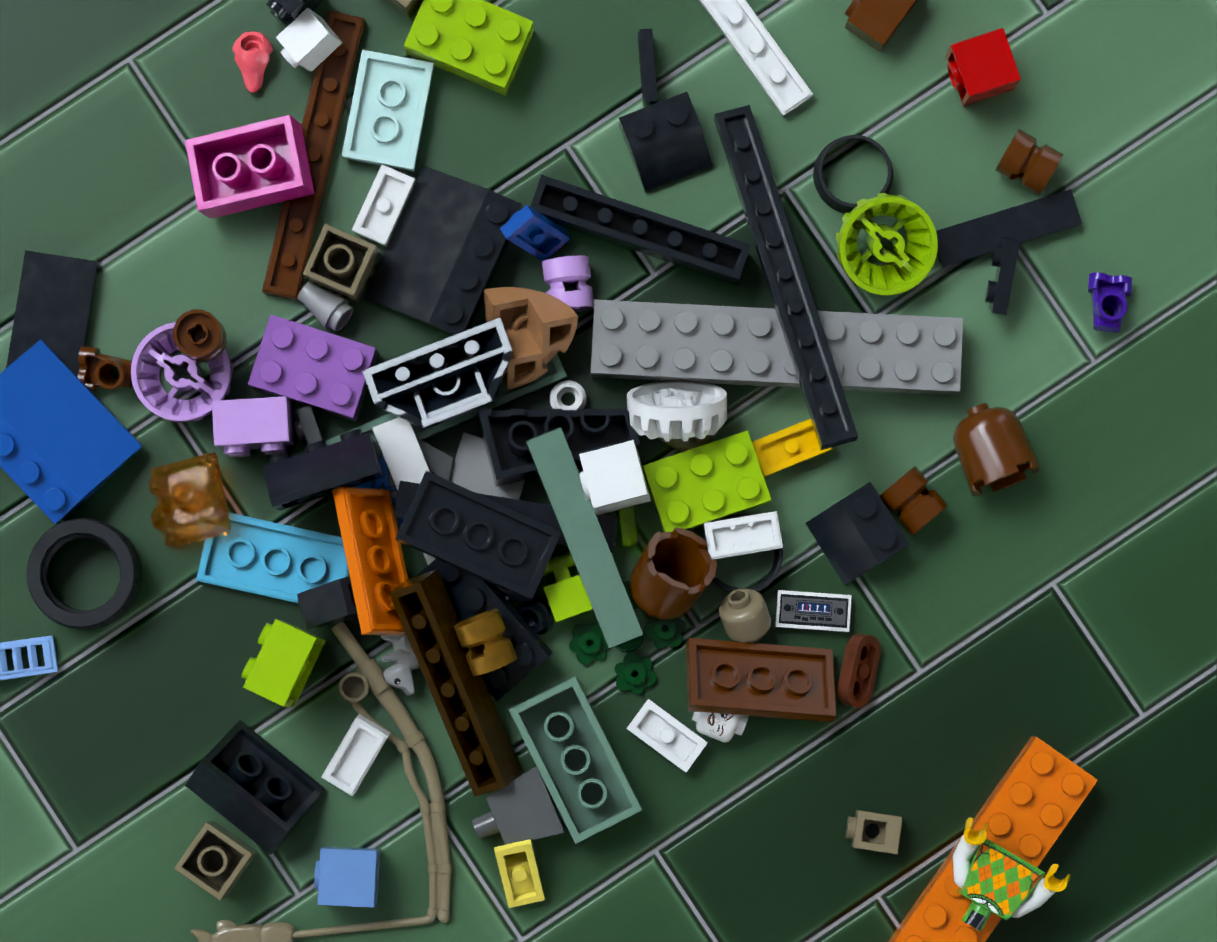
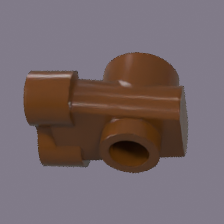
(98, 369)

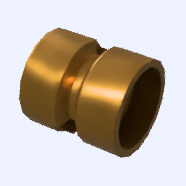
(485, 642)

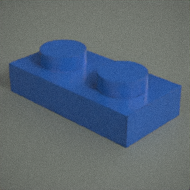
(535, 233)

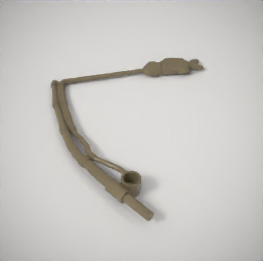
(354, 688)

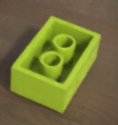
(471, 40)
(707, 483)
(282, 663)

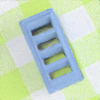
(49, 653)

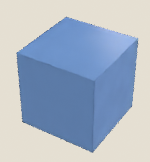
(347, 876)

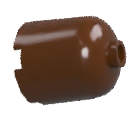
(993, 449)
(671, 574)

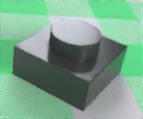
(308, 426)

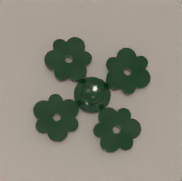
(631, 660)

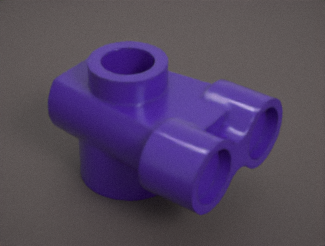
(1109, 294)

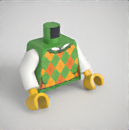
(998, 879)

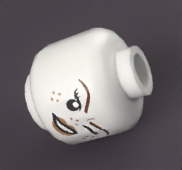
(720, 725)

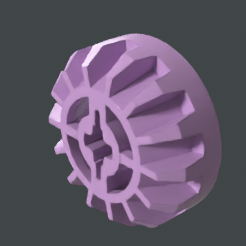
(145, 375)

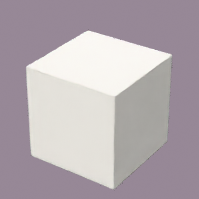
(613, 477)

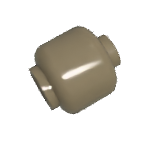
(745, 615)

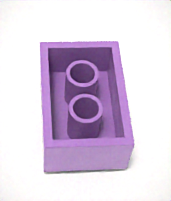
(312, 367)

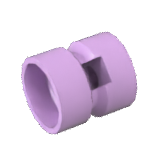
(569, 271)

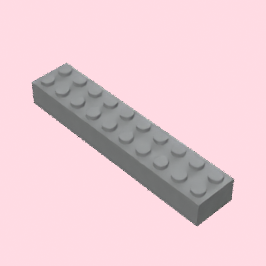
(751, 349)

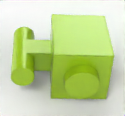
(567, 596)

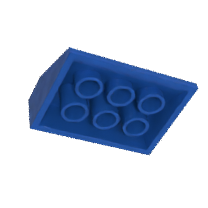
(57, 433)

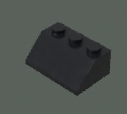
(322, 469)
(254, 787)

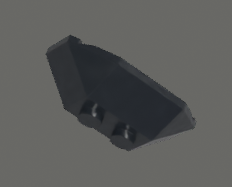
(443, 376)

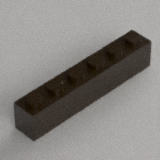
(459, 695)

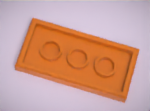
(372, 556)

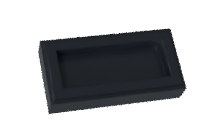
(647, 67)

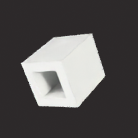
(308, 40)

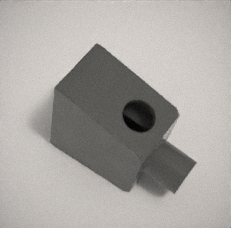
(520, 811)

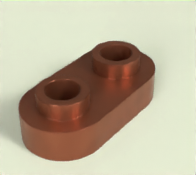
(858, 670)

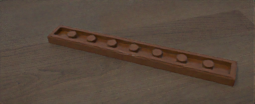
(320, 132)

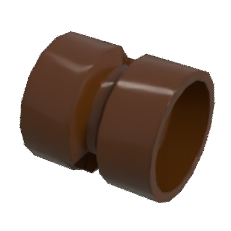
(1029, 162)
(200, 335)
(913, 500)

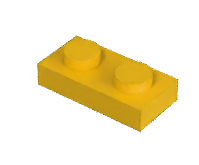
(787, 447)

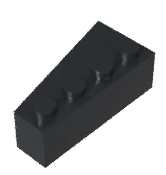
(584, 430)

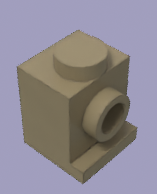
(887, 837)

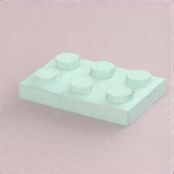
(388, 110)

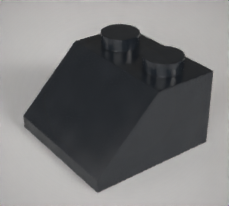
(665, 141)
(857, 533)

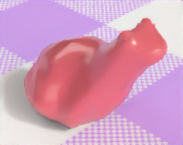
(252, 57)

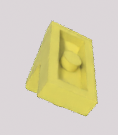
(519, 873)

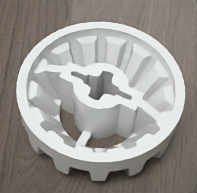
(677, 409)

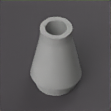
(327, 307)

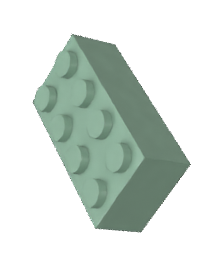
(575, 760)

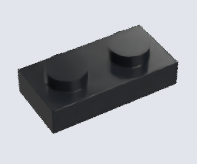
(1005, 260)

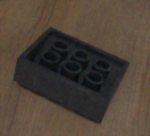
(442, 252)

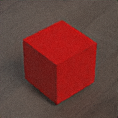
(982, 67)

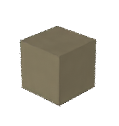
(341, 263)
(215, 860)

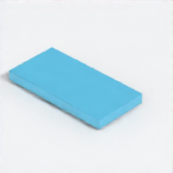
(271, 558)

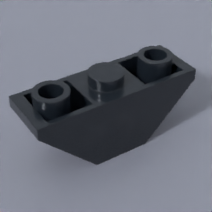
(328, 604)

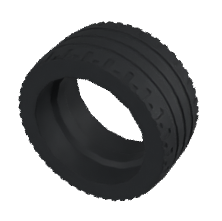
(42, 557)

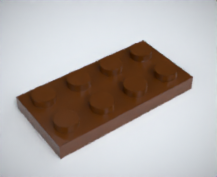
(760, 680)

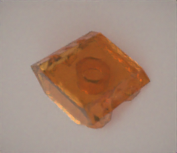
(189, 500)

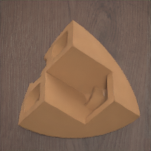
(535, 326)

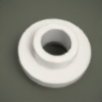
(568, 387)

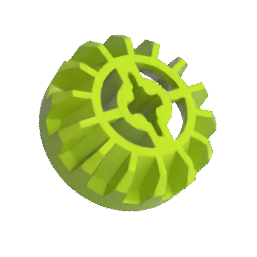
(907, 265)

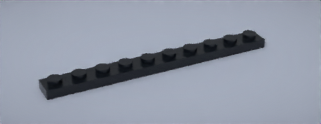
(785, 278)

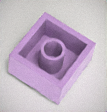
(253, 425)

